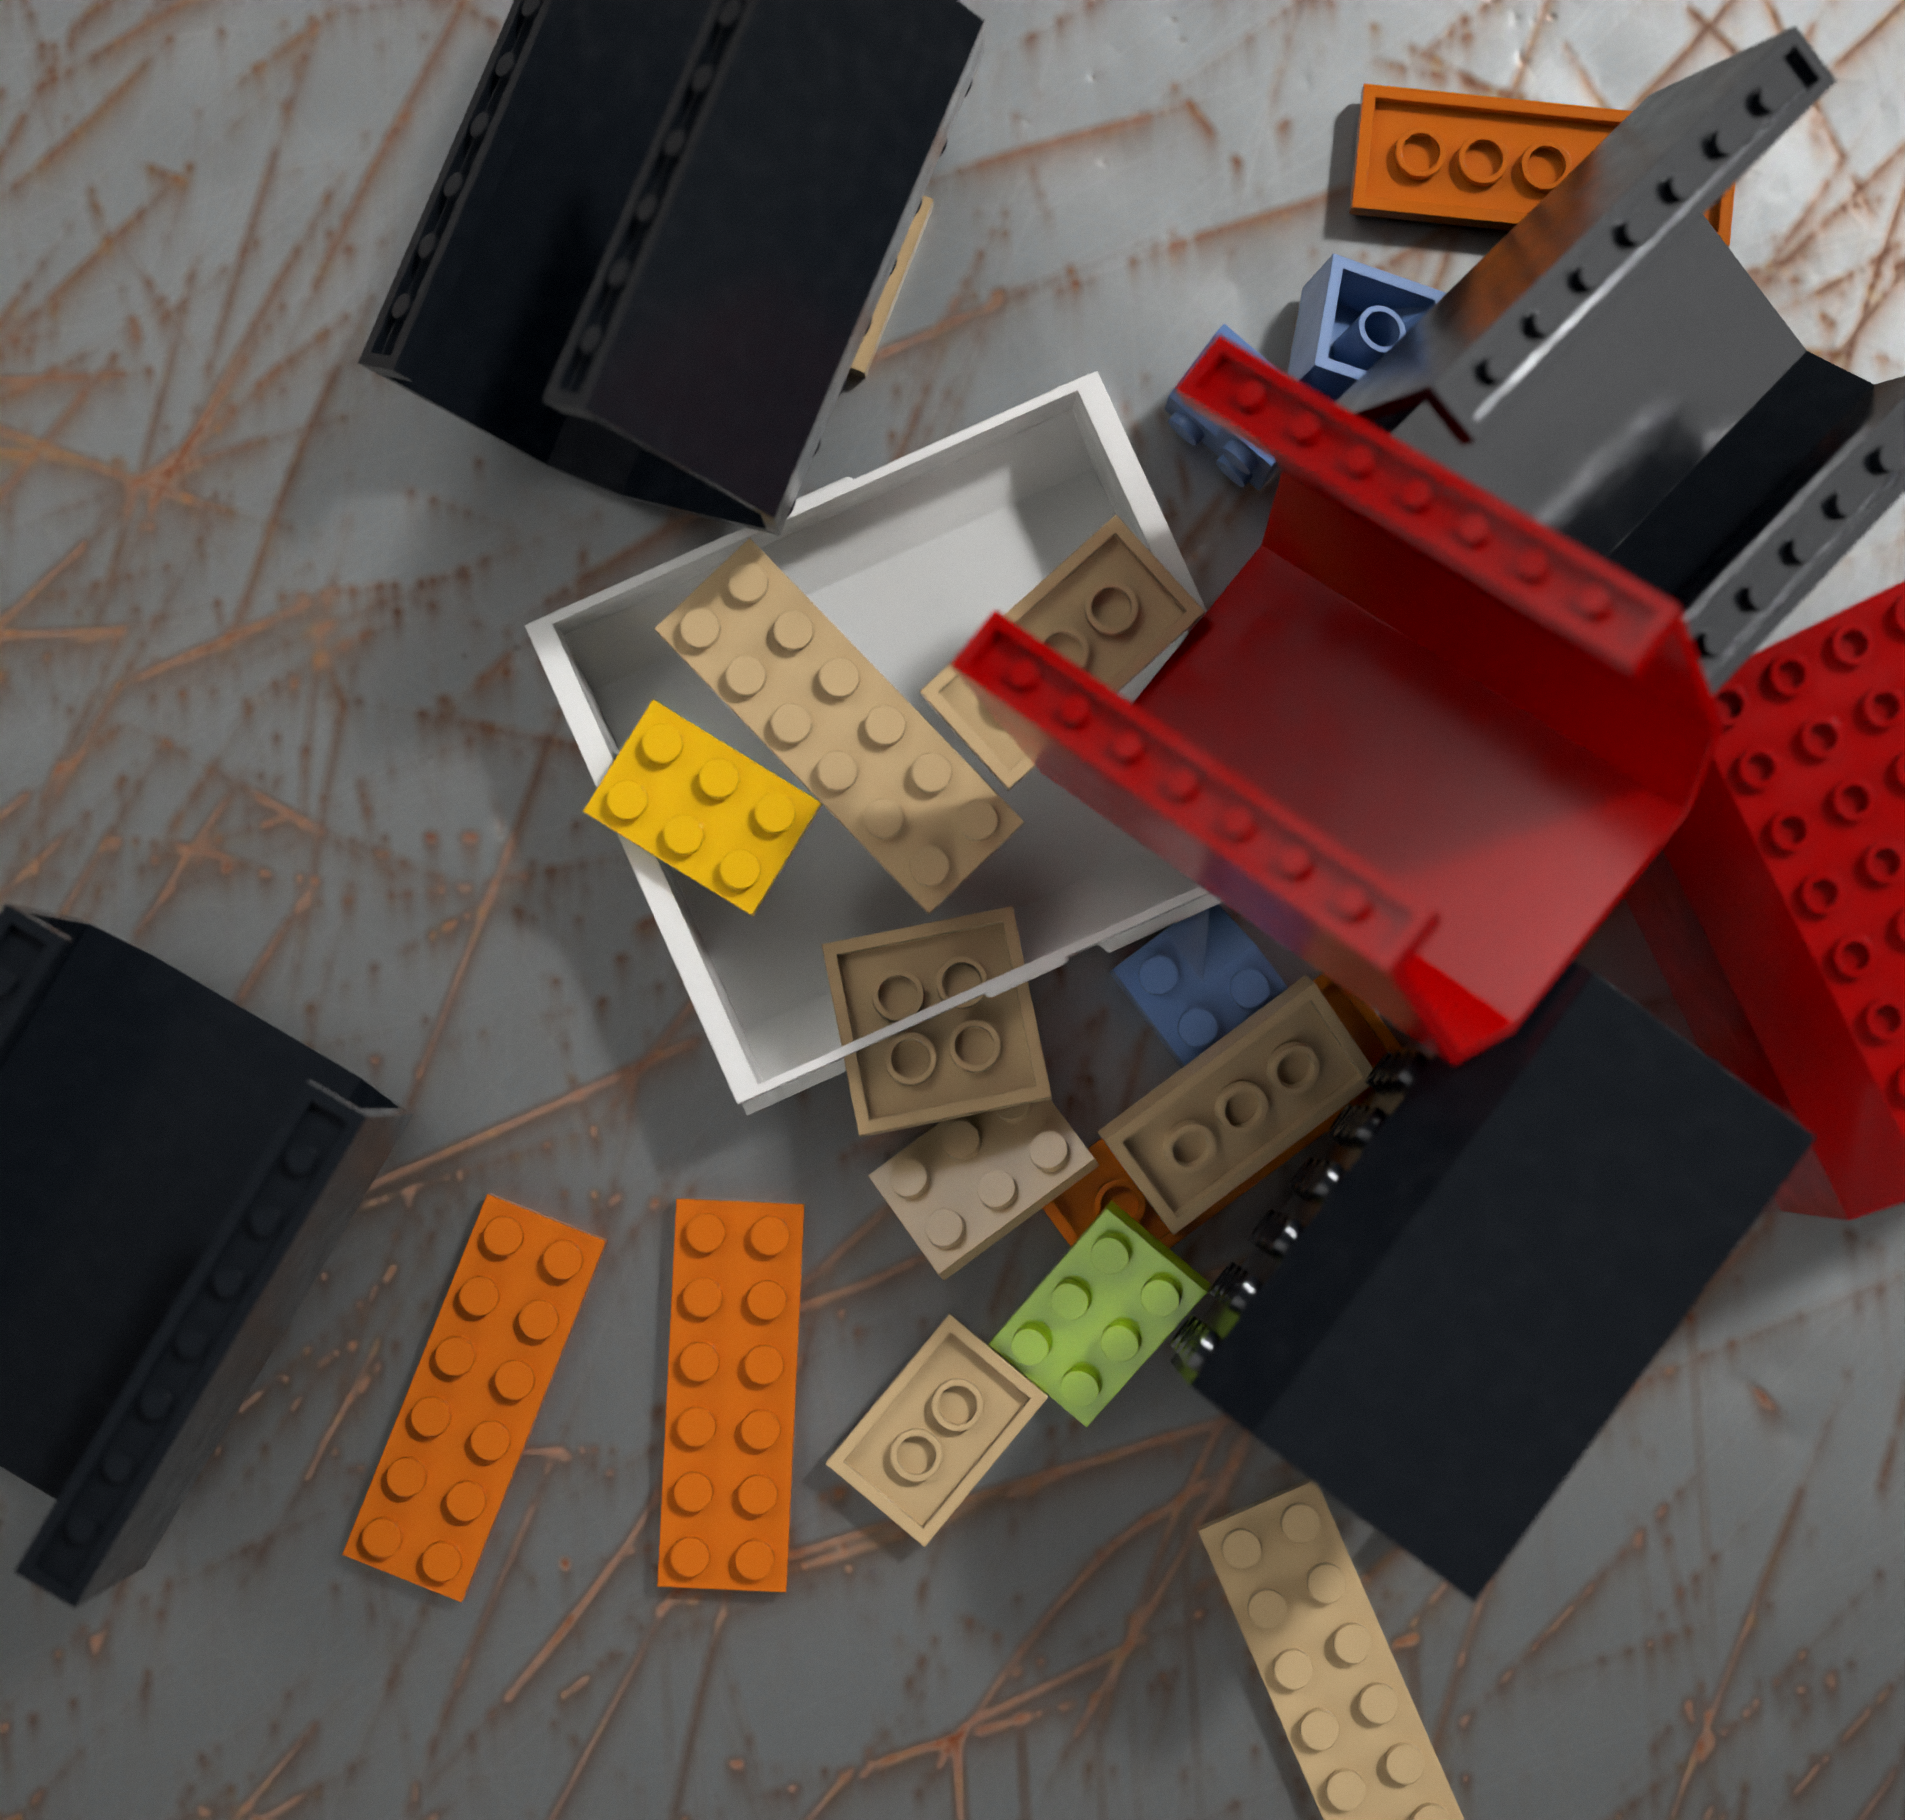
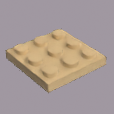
(956, 1063)

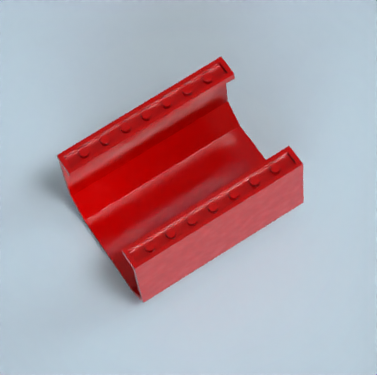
(1395, 730)
(1789, 900)

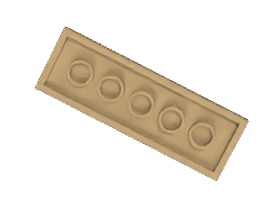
(839, 726)
(1326, 1660)

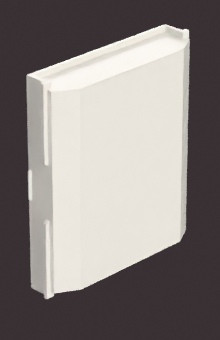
(908, 575)

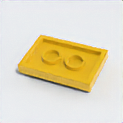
(703, 807)

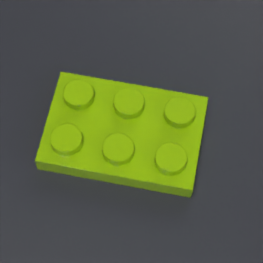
(1099, 1314)

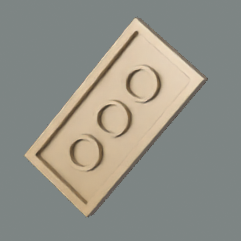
(1102, 610)
(1238, 1104)

